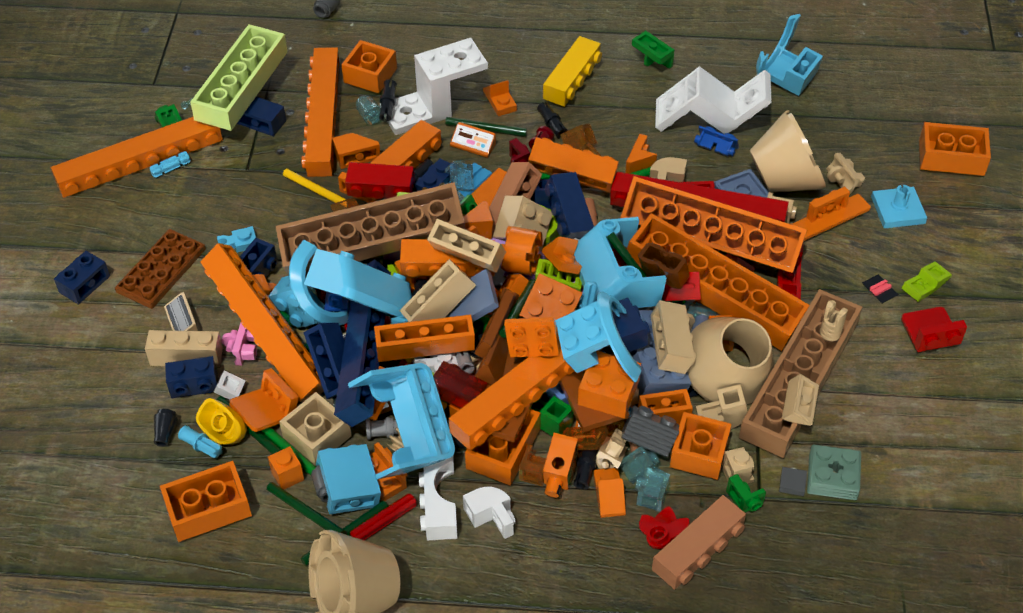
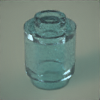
(368, 109)

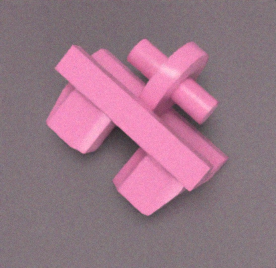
(238, 344)

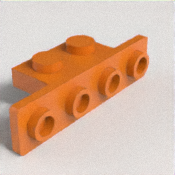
(832, 211)

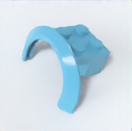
(786, 68)
(297, 299)
(591, 330)

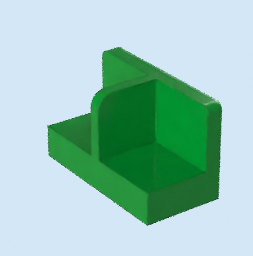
(654, 49)

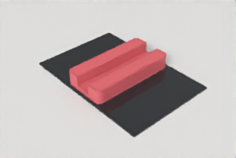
(880, 288)

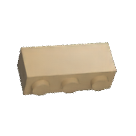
(466, 245)
(439, 294)
(672, 337)
(182, 345)

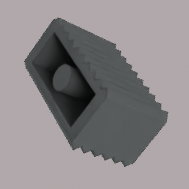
(650, 430)

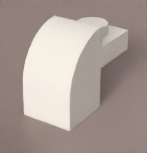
(487, 505)

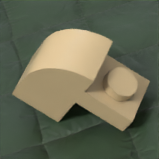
(669, 169)
(729, 408)

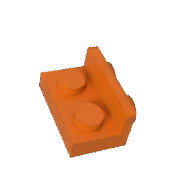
(381, 461)

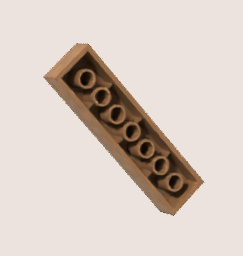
(375, 226)
(806, 355)

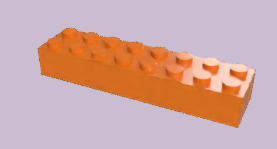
(717, 224)
(726, 284)

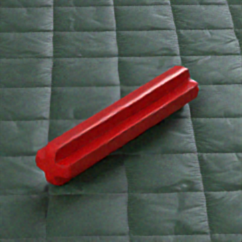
(384, 517)

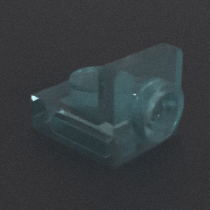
(462, 175)
(637, 461)

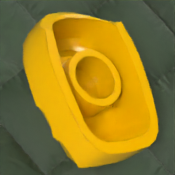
(220, 422)

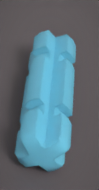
(169, 164)

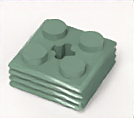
(824, 481)

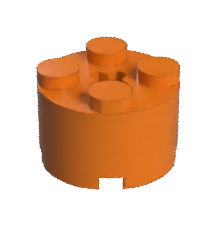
(521, 250)

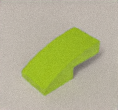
(927, 281)

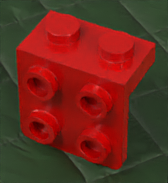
(933, 329)

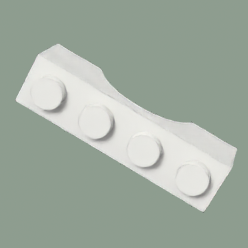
(439, 513)

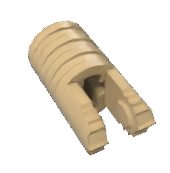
(832, 322)

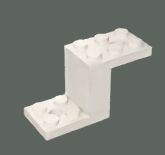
(433, 76)
(713, 100)

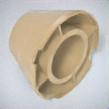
(786, 158)
(716, 370)
(352, 575)

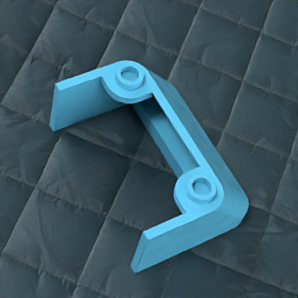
(600, 265)
(358, 282)
(417, 415)

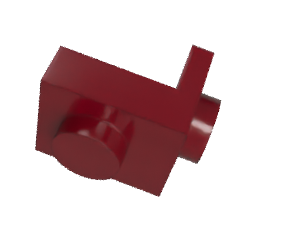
(518, 151)

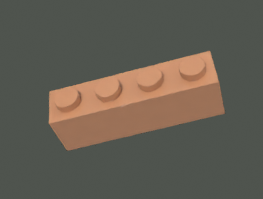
(519, 181)
(699, 542)

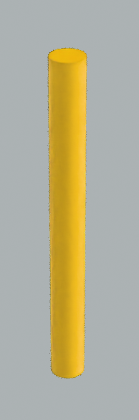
(312, 186)

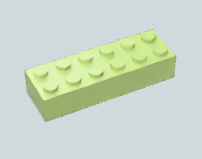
(239, 77)

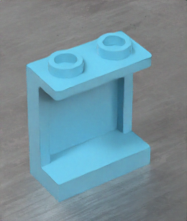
(348, 478)

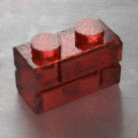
(457, 385)

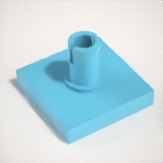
(899, 207)

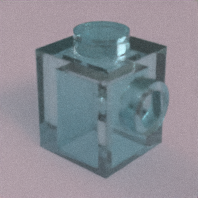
(652, 488)

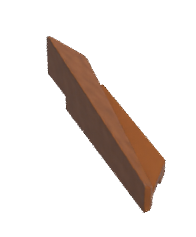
(492, 347)

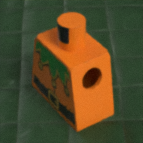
(560, 464)

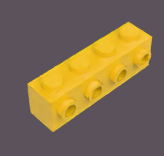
(572, 71)

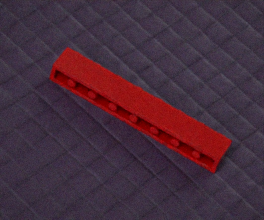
(759, 205)

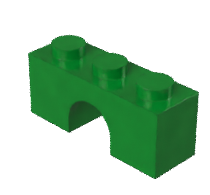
(554, 415)

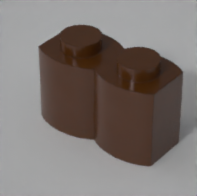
(658, 262)

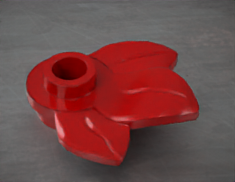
(662, 525)

